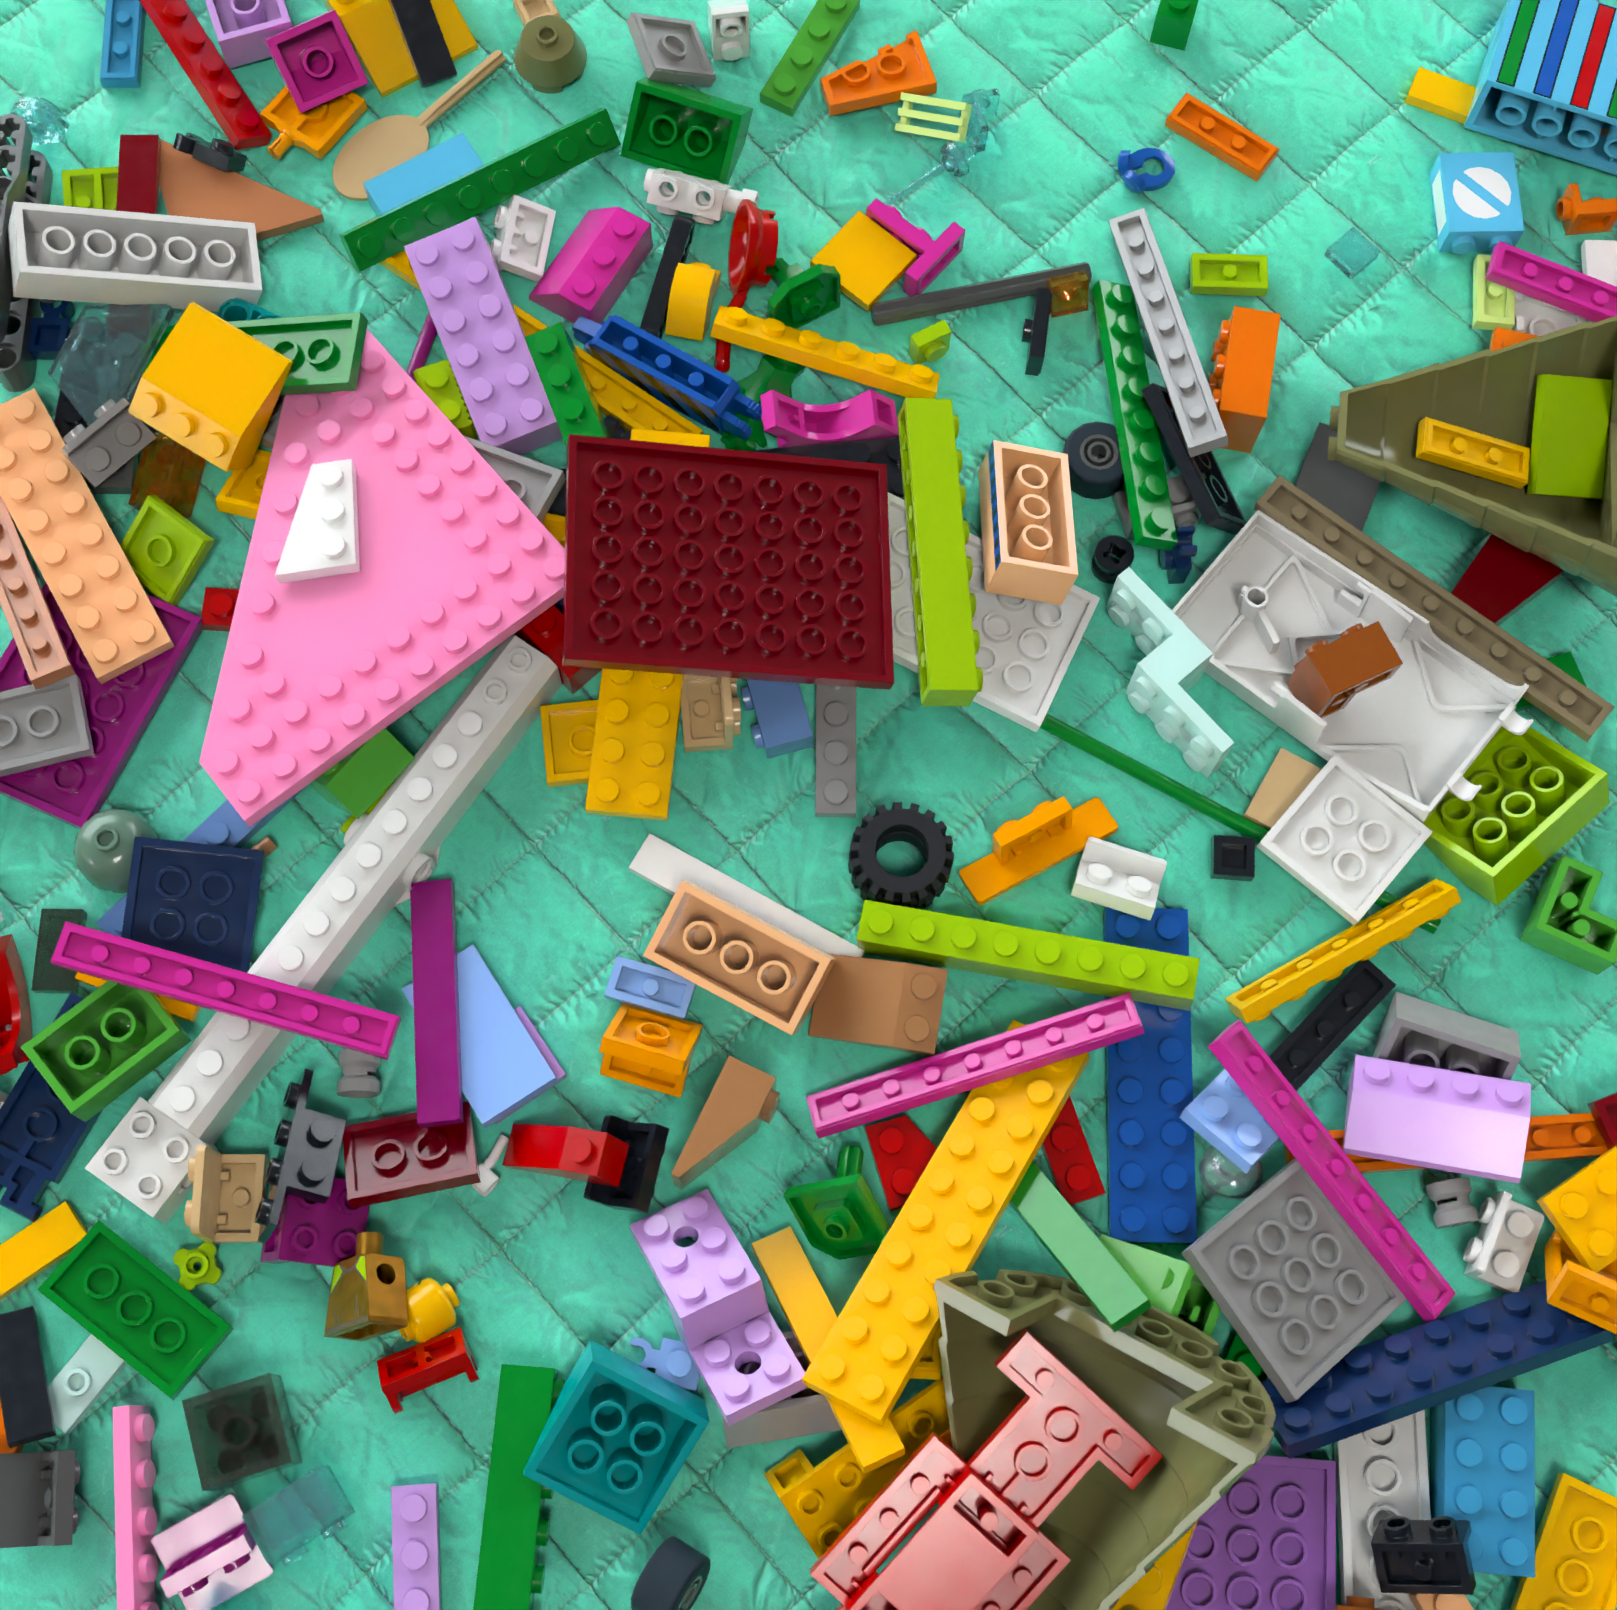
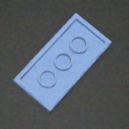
(497, 1053)

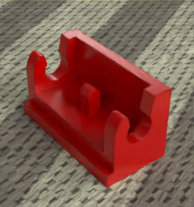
(425, 1366)

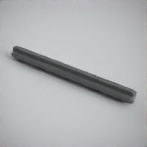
(969, 295)

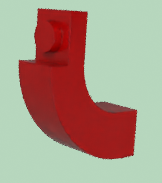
(14, 1007)

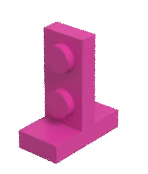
(931, 255)

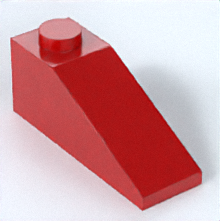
(567, 1153)

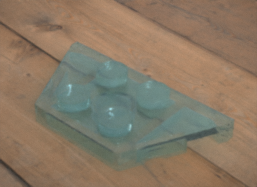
(108, 353)

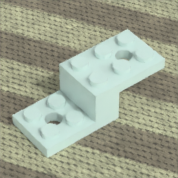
(1167, 672)

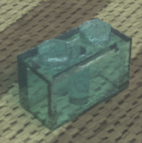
(298, 1515)

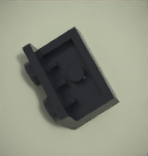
(640, 1167)

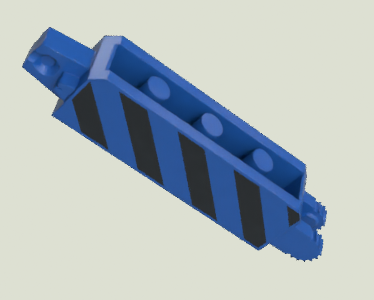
(669, 374)

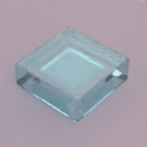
(1352, 253)

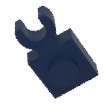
(51, 331)
(1178, 559)

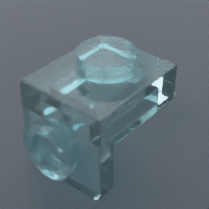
(984, 105)

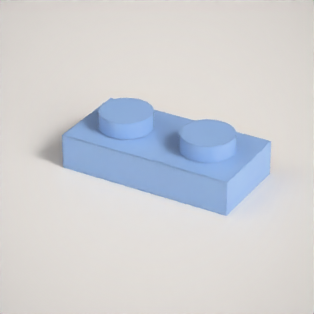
(650, 988)

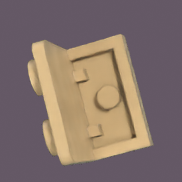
(709, 713)
(225, 1195)

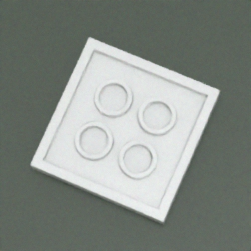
(1344, 839)

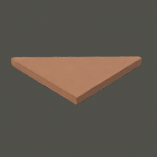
(206, 192)

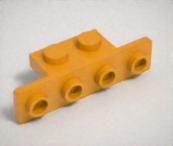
(1036, 844)

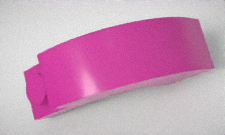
(803, 424)

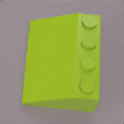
(1526, 810)

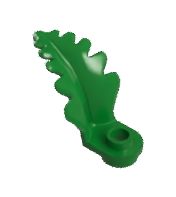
(771, 374)

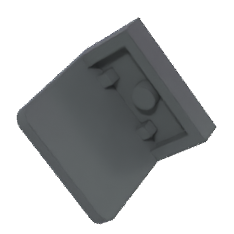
(38, 1498)

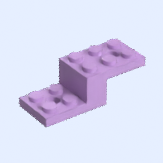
(718, 1306)

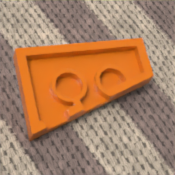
(880, 78)

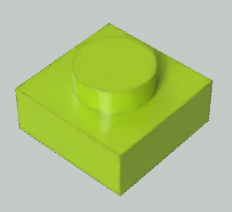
(930, 343)

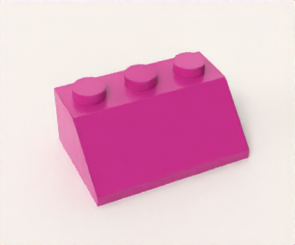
(594, 265)

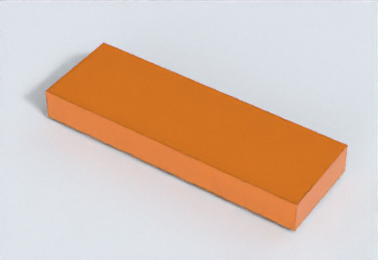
(1221, 137)

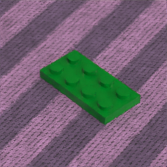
(136, 1309)

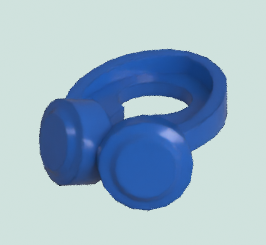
(1144, 182)

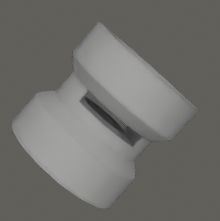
(358, 1075)
(1455, 1212)

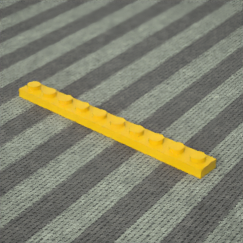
(611, 390)

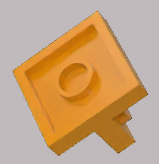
(649, 1049)

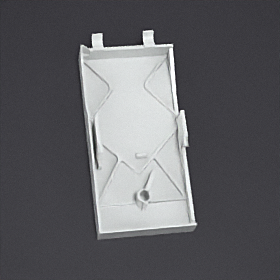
(1406, 735)

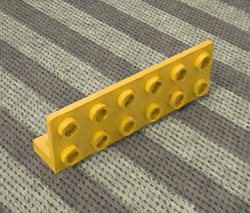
(835, 1491)

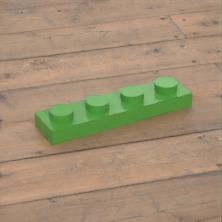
(807, 54)

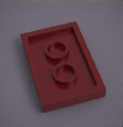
(402, 1160)

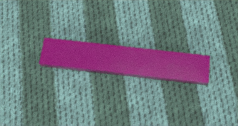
(436, 1004)

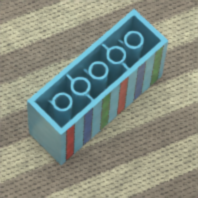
(1552, 80)

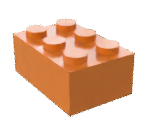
(1244, 373)

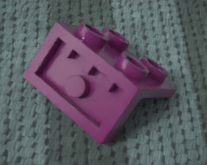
(316, 1231)

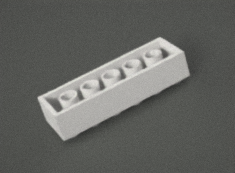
(131, 257)

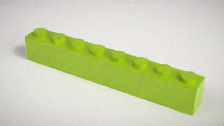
(938, 553)
(1027, 954)

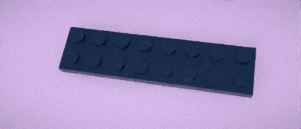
(1431, 1367)

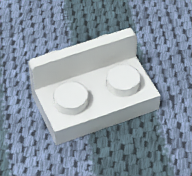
(522, 237)
(1119, 878)
(1503, 1243)

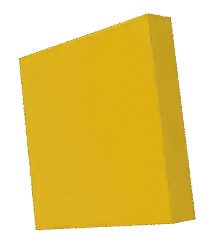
(866, 259)

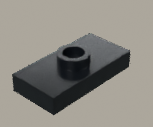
(1036, 332)

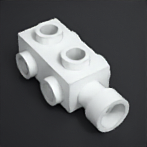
(691, 197)

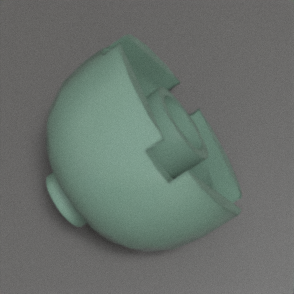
(106, 847)

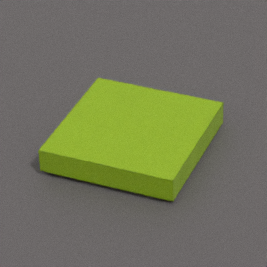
(165, 549)

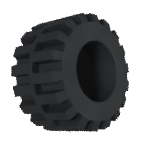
(905, 826)

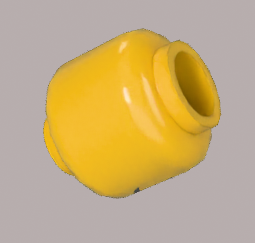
(429, 1310)

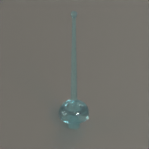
(952, 161)

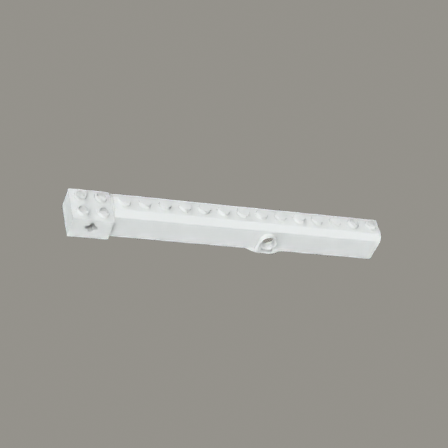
(369, 877)

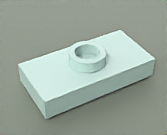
(82, 1382)

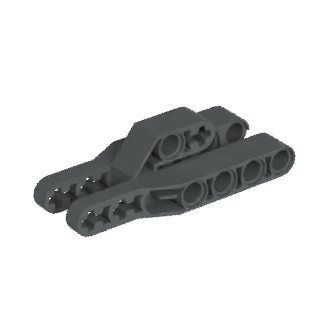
(16, 313)

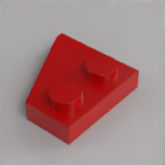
(899, 1157)

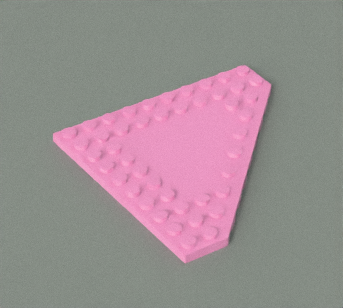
(441, 582)

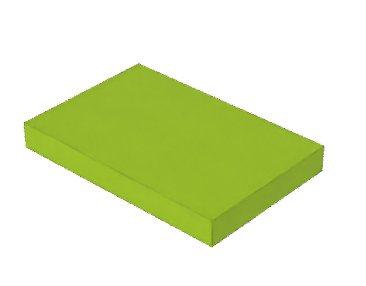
(1569, 436)

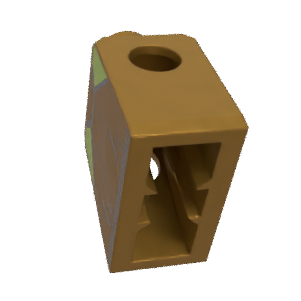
(367, 1293)

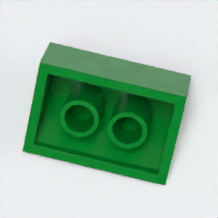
(685, 130)

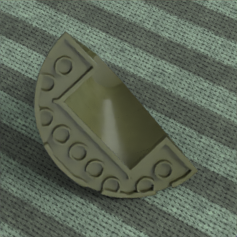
(1495, 398)
(1155, 1372)

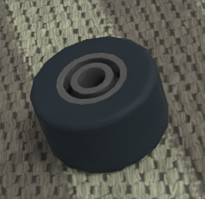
(1094, 475)
(671, 1578)

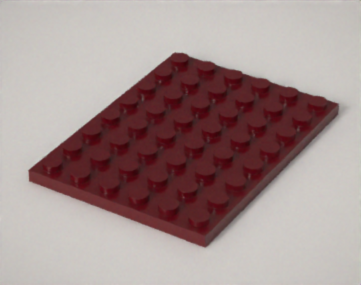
(726, 564)

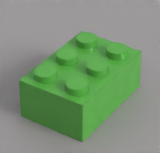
(104, 1046)

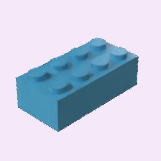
(1487, 1475)

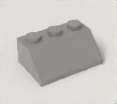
(1445, 1039)
(792, 1417)

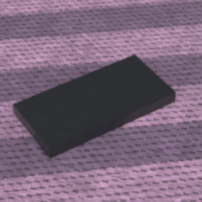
(1199, 472)

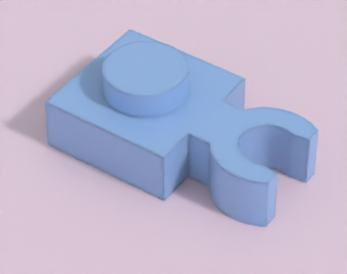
(670, 1362)

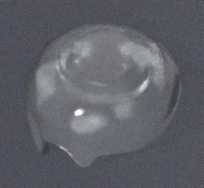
(1225, 1182)

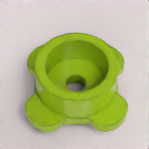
(209, 1269)

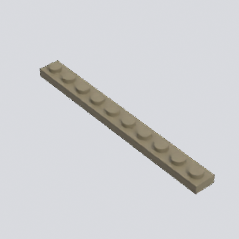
(1449, 617)

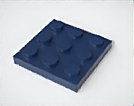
(194, 899)

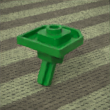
(802, 293)
(840, 1212)

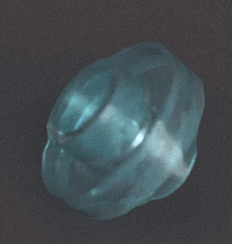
(42, 118)

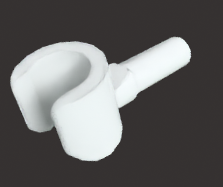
(487, 1177)

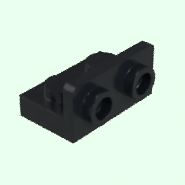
(1423, 1556)

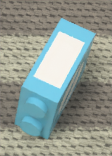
(1476, 201)

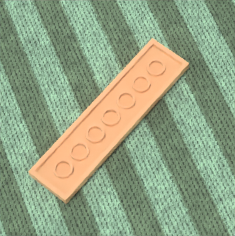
(74, 543)

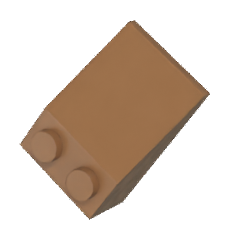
(880, 1004)
(729, 1117)

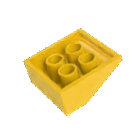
(381, 47)
(211, 389)

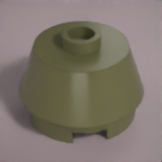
(549, 54)

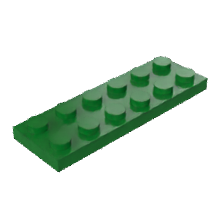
(322, 348)

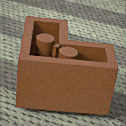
(1341, 669)

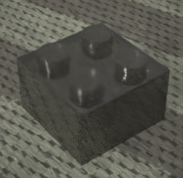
(241, 1432)

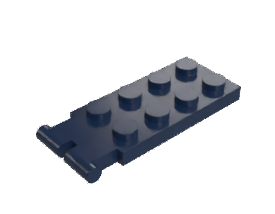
(36, 1138)

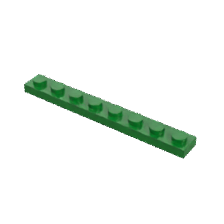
(480, 189)
(1133, 418)

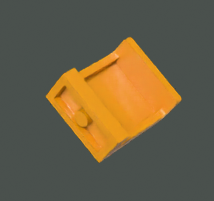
(1578, 1288)

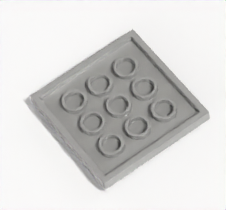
(1293, 1280)

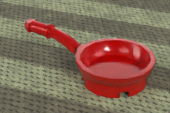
(750, 250)

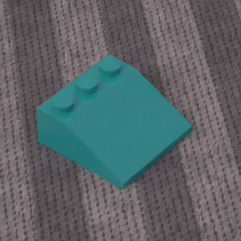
(616, 1437)

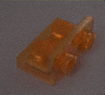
(170, 474)

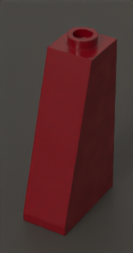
(1503, 580)

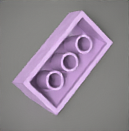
(1437, 1118)

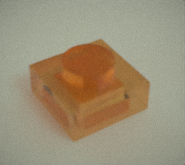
(1069, 293)

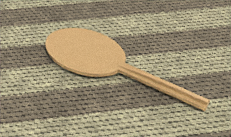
(398, 137)

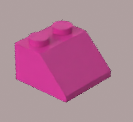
(316, 61)

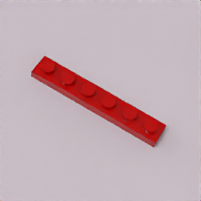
(208, 73)

